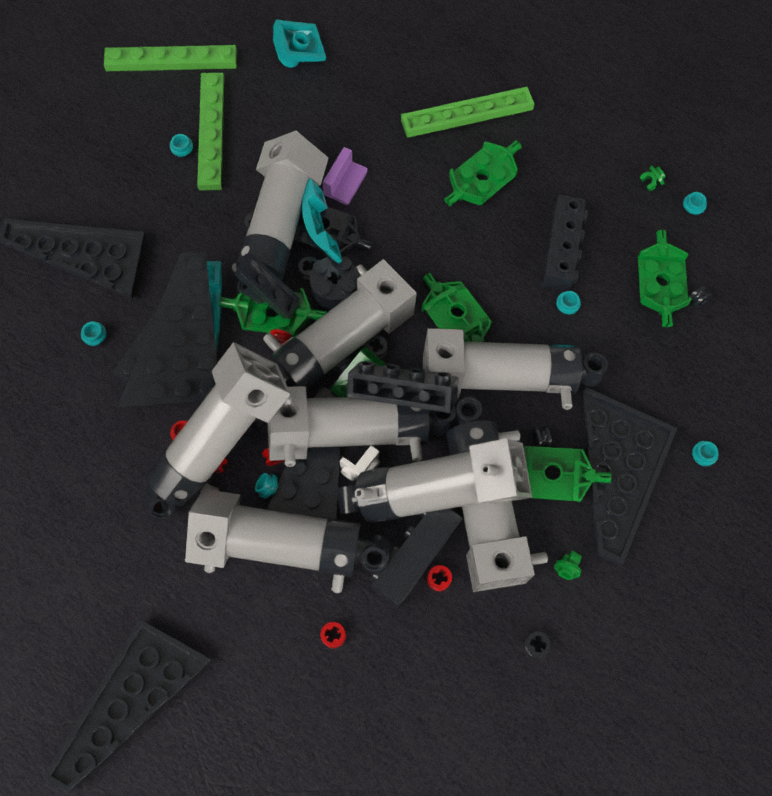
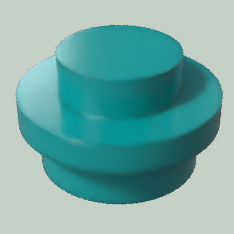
(181, 145)
(695, 203)
(568, 302)
(93, 333)
(705, 453)
(266, 485)

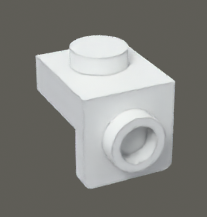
(368, 461)

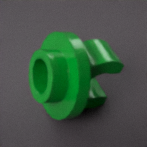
(656, 175)
(568, 566)

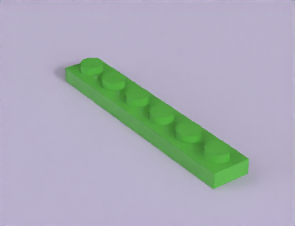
(170, 58)
(467, 112)
(211, 131)

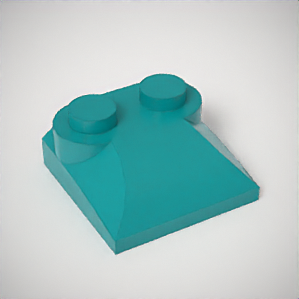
(297, 42)

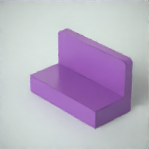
(344, 178)

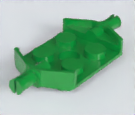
(492, 161)
(667, 263)
(451, 295)
(255, 317)
(574, 477)

